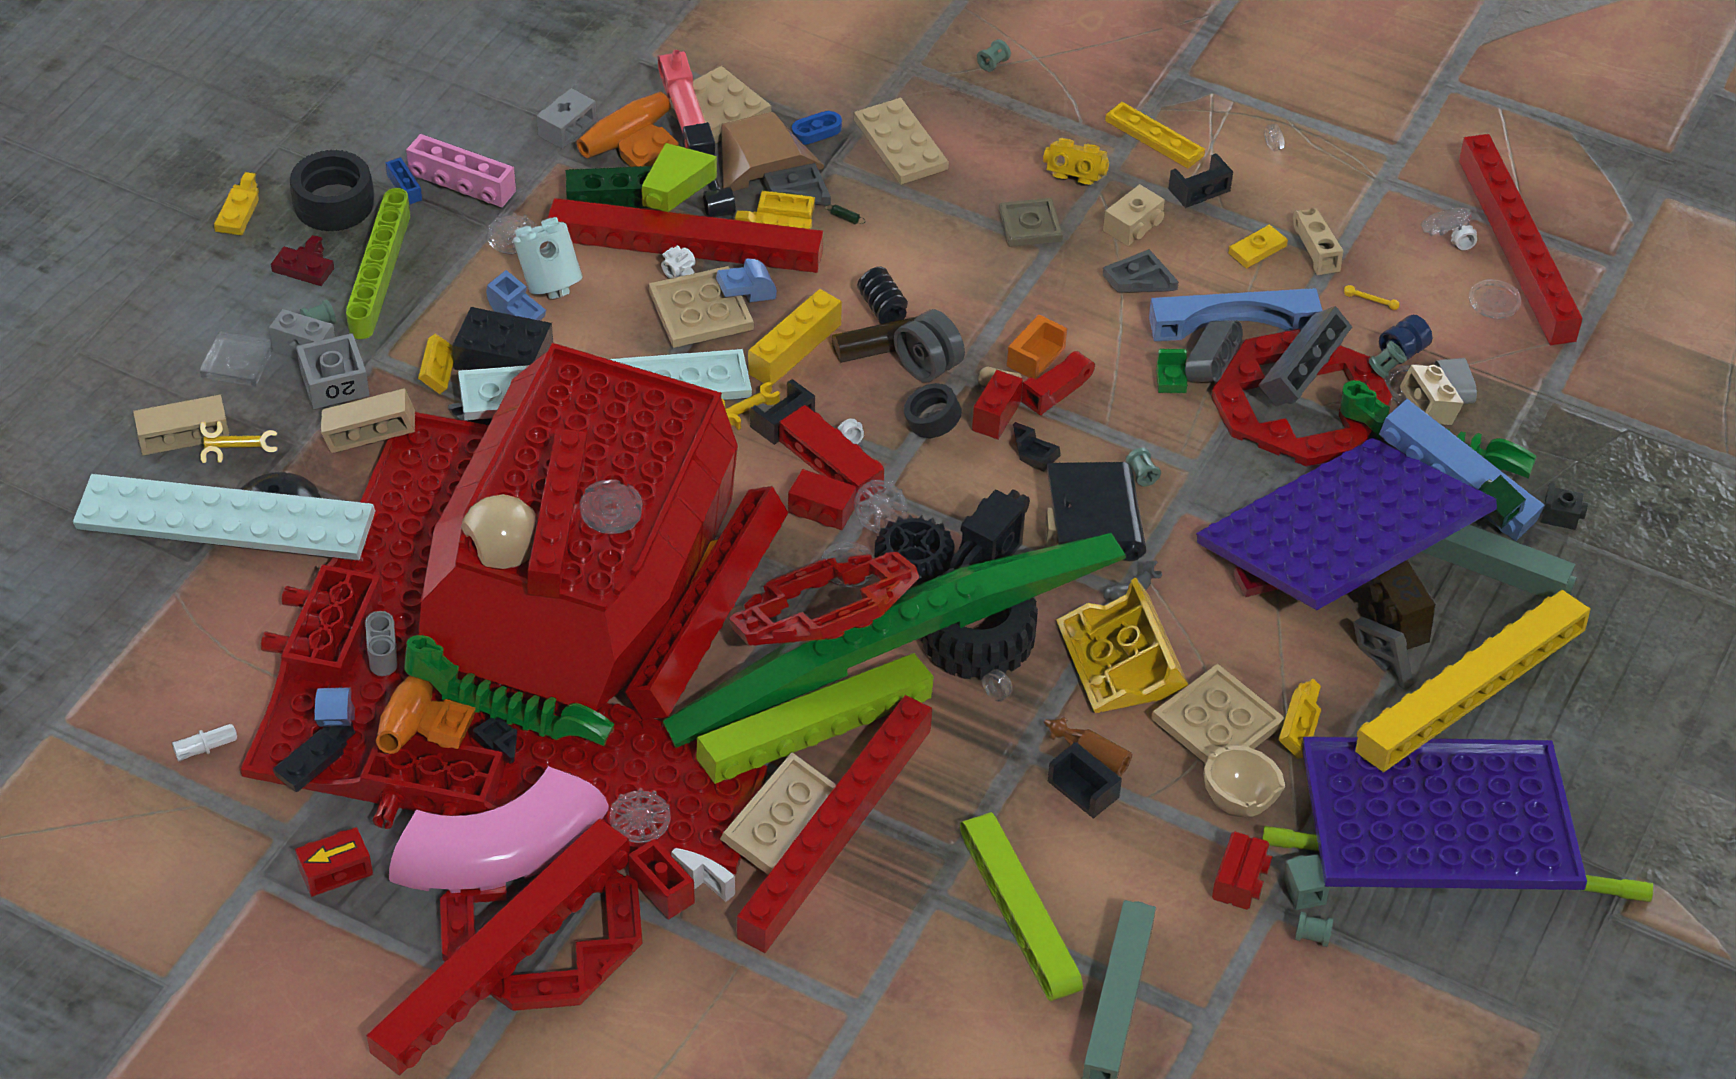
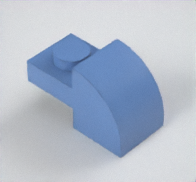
(749, 280)
(509, 296)
(334, 707)

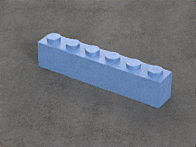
(1431, 443)

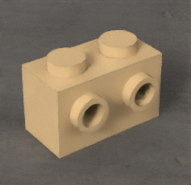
(1432, 393)

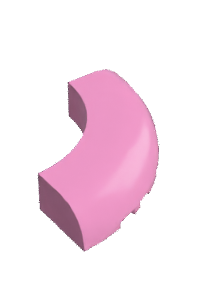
(498, 843)

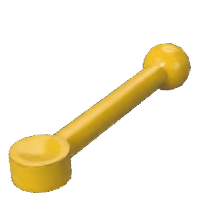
(1350, 291)

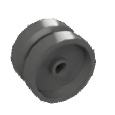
(929, 345)

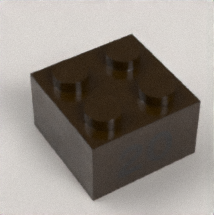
(1403, 604)

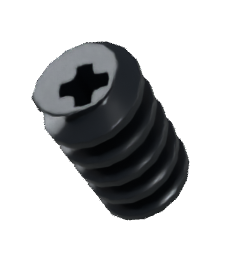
(882, 295)

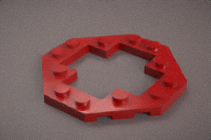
(1278, 435)
(757, 629)
(560, 988)

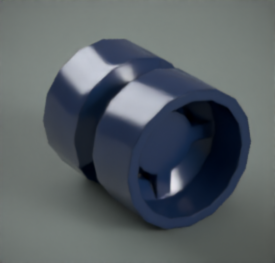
(1409, 334)

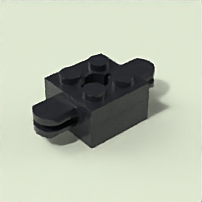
(993, 529)

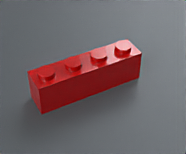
(828, 449)

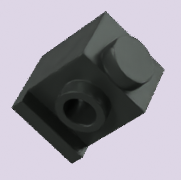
(1563, 507)

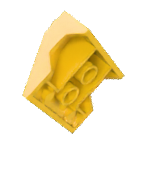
(1122, 651)

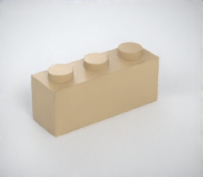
(368, 420)
(178, 424)

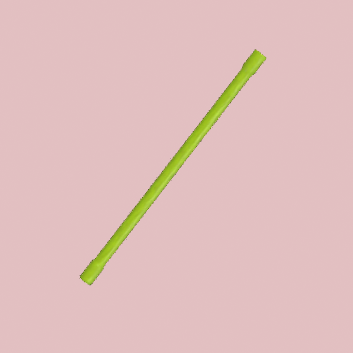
(1623, 888)

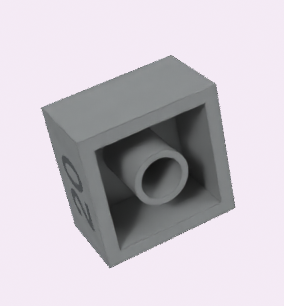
(333, 371)

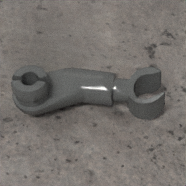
(1114, 592)

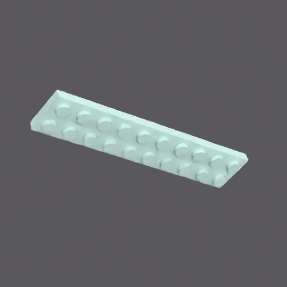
(715, 370)
(225, 516)

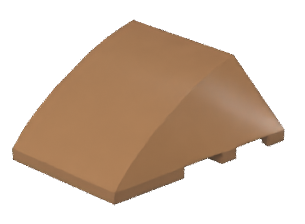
(759, 147)

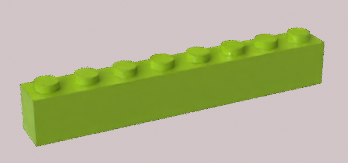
(812, 718)

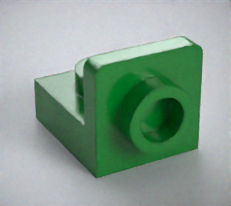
(1171, 371)

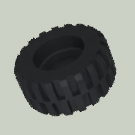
(981, 651)

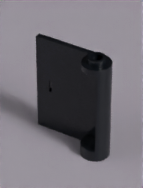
(1100, 503)

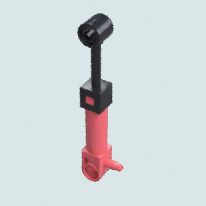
(696, 132)

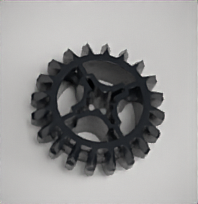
(914, 540)

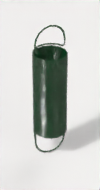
(845, 214)

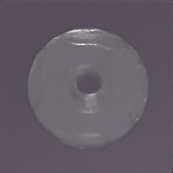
(611, 506)

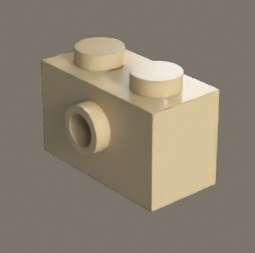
(1134, 215)

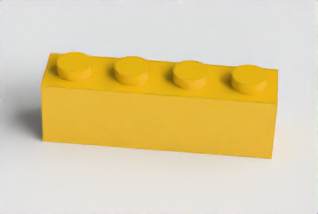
(794, 337)

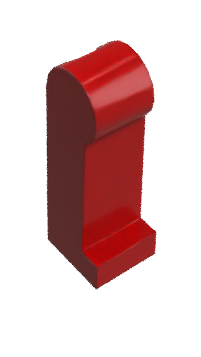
(1057, 382)

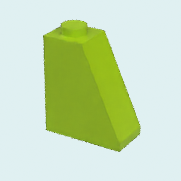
(677, 176)

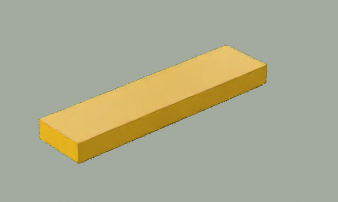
(1155, 135)

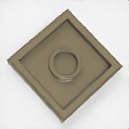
(1030, 222)

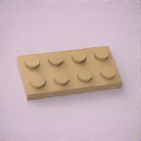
(901, 141)
(778, 813)

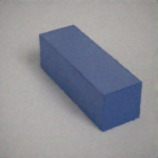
(403, 178)

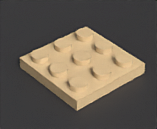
(724, 100)
(697, 310)
(1216, 714)

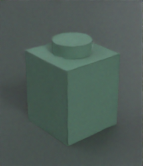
(1305, 882)

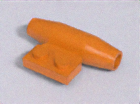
(631, 131)
(413, 711)

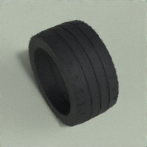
(325, 169)

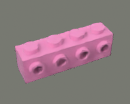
(461, 170)

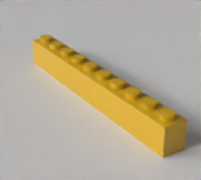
(1471, 680)

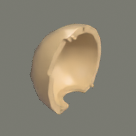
(501, 530)
(1242, 780)

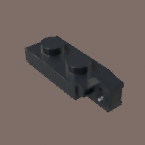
(313, 756)

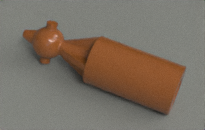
(1104, 750)

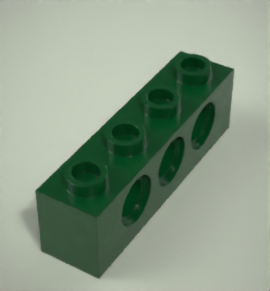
(607, 185)

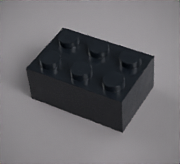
(499, 340)

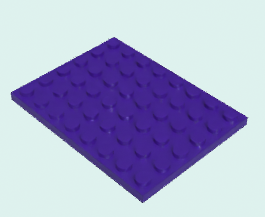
(1345, 522)
(1444, 816)

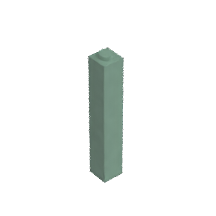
(1506, 561)
(1119, 991)

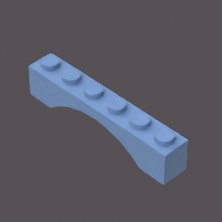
(1180, 315)

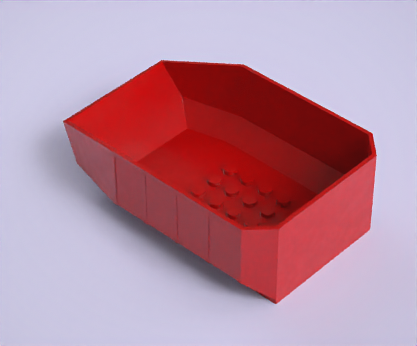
(616, 587)

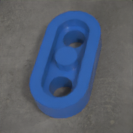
(817, 127)

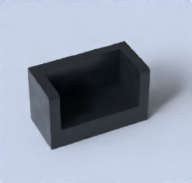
(1203, 185)
(768, 422)
(1084, 780)

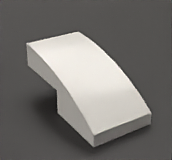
(706, 871)

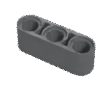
(1214, 351)

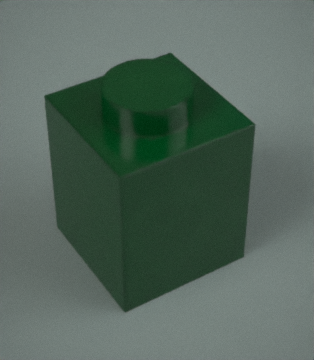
(1508, 500)

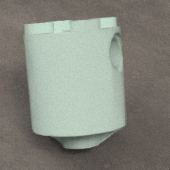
(550, 268)

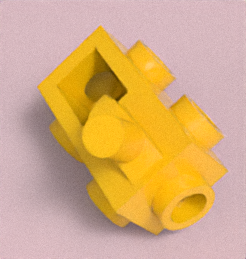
(1084, 162)

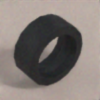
(939, 423)

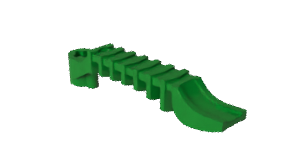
(1363, 406)
(426, 661)

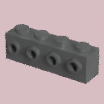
(1305, 356)

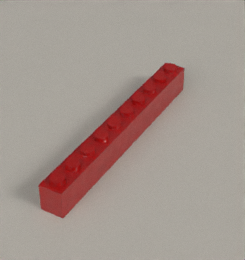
(703, 235)
(1520, 240)
(706, 604)
(833, 824)
(498, 947)

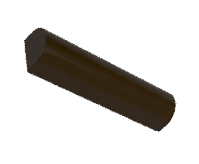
(867, 340)

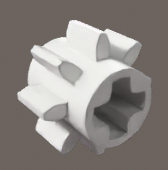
(678, 262)

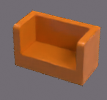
(1036, 347)

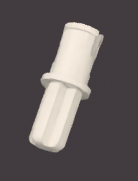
(204, 742)

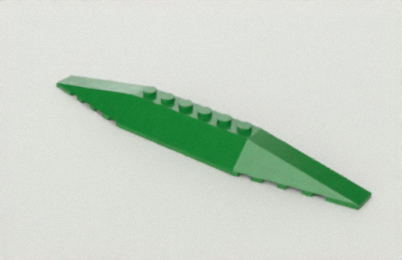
(952, 598)

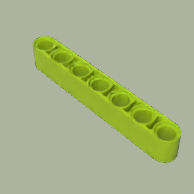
(378, 263)
(1021, 907)

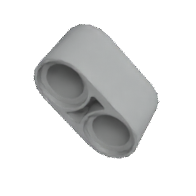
(1460, 377)
(381, 643)

